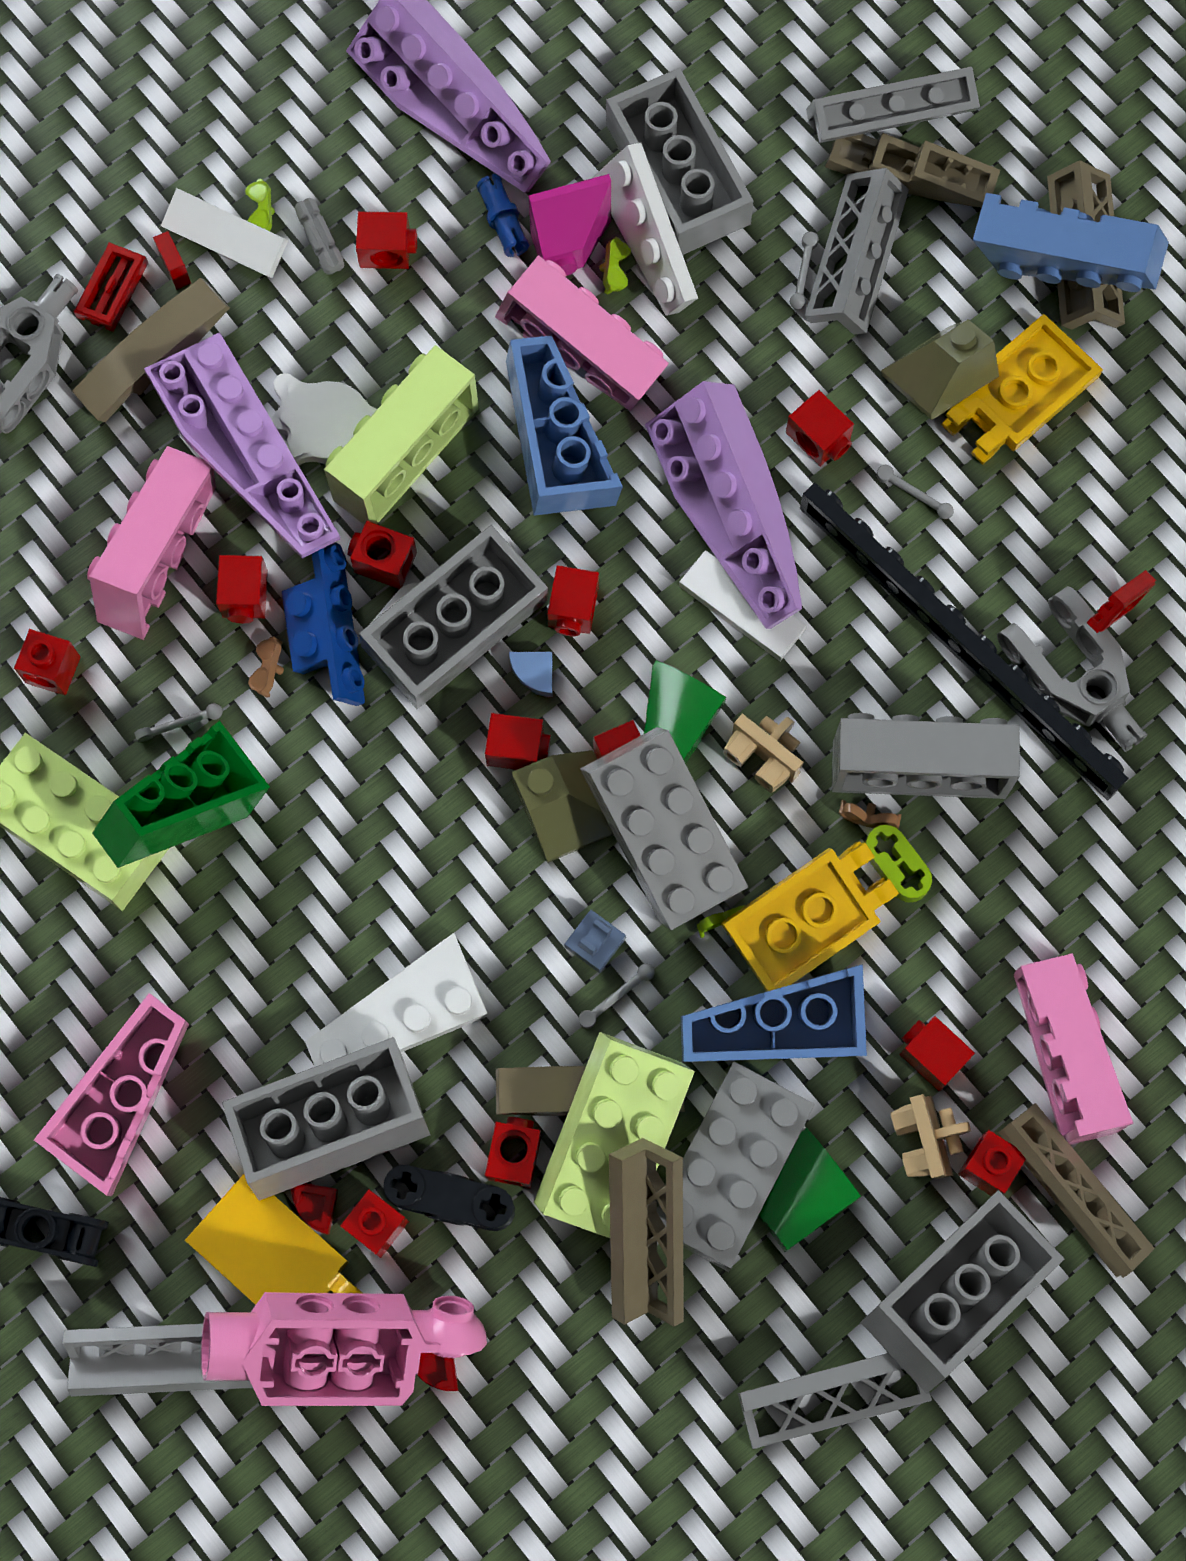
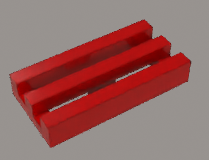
(124, 294)
(1122, 602)

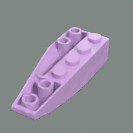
(447, 88)
(237, 438)
(729, 495)

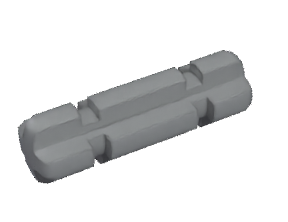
(319, 236)

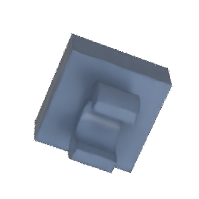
(595, 941)

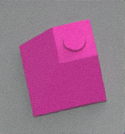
(570, 221)

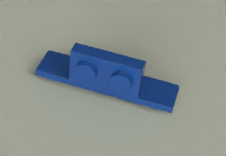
(323, 626)

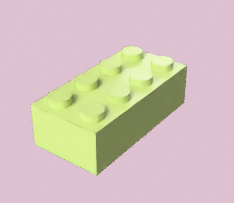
(402, 436)
(56, 811)
(619, 1100)

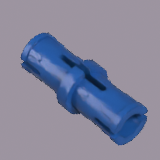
(502, 215)

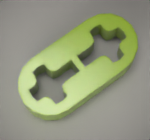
(905, 856)

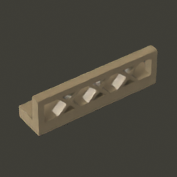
(1073, 189)
(1077, 1191)
(638, 1228)

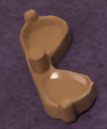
(263, 678)
(858, 816)

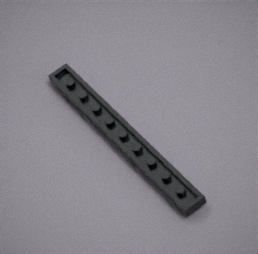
(973, 650)

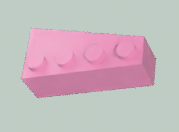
(583, 331)
(150, 541)
(1071, 1050)
(111, 1102)

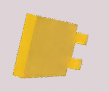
(1035, 381)
(808, 916)
(267, 1247)

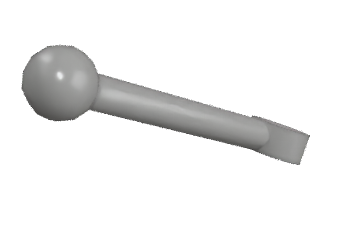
(809, 242)
(886, 474)
(212, 711)
(588, 1018)

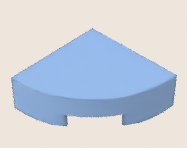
(533, 671)

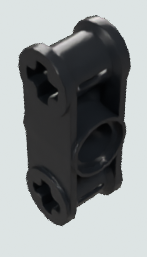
(449, 1197)
(69, 1236)

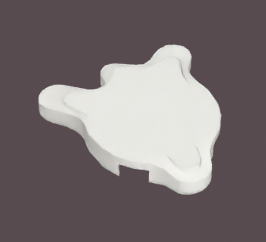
(317, 416)

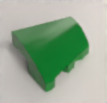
(681, 706)
(806, 1193)

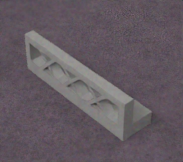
(894, 104)
(866, 247)
(138, 1360)
(817, 1383)

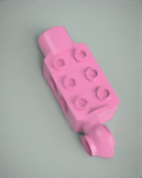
(335, 1346)

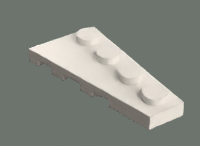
(647, 228)
(413, 1007)

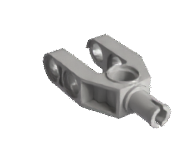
(41, 346)
(1072, 697)

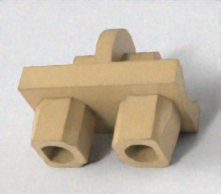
(779, 761)
(933, 1157)

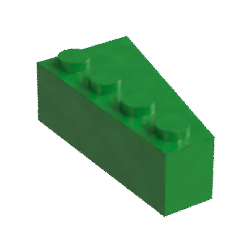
(185, 798)

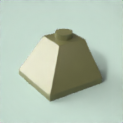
(945, 368)
(561, 804)

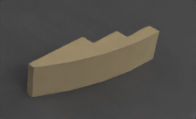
(924, 170)
(167, 331)
(538, 1090)

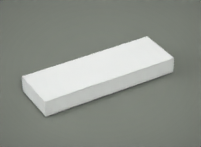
(224, 233)
(715, 589)

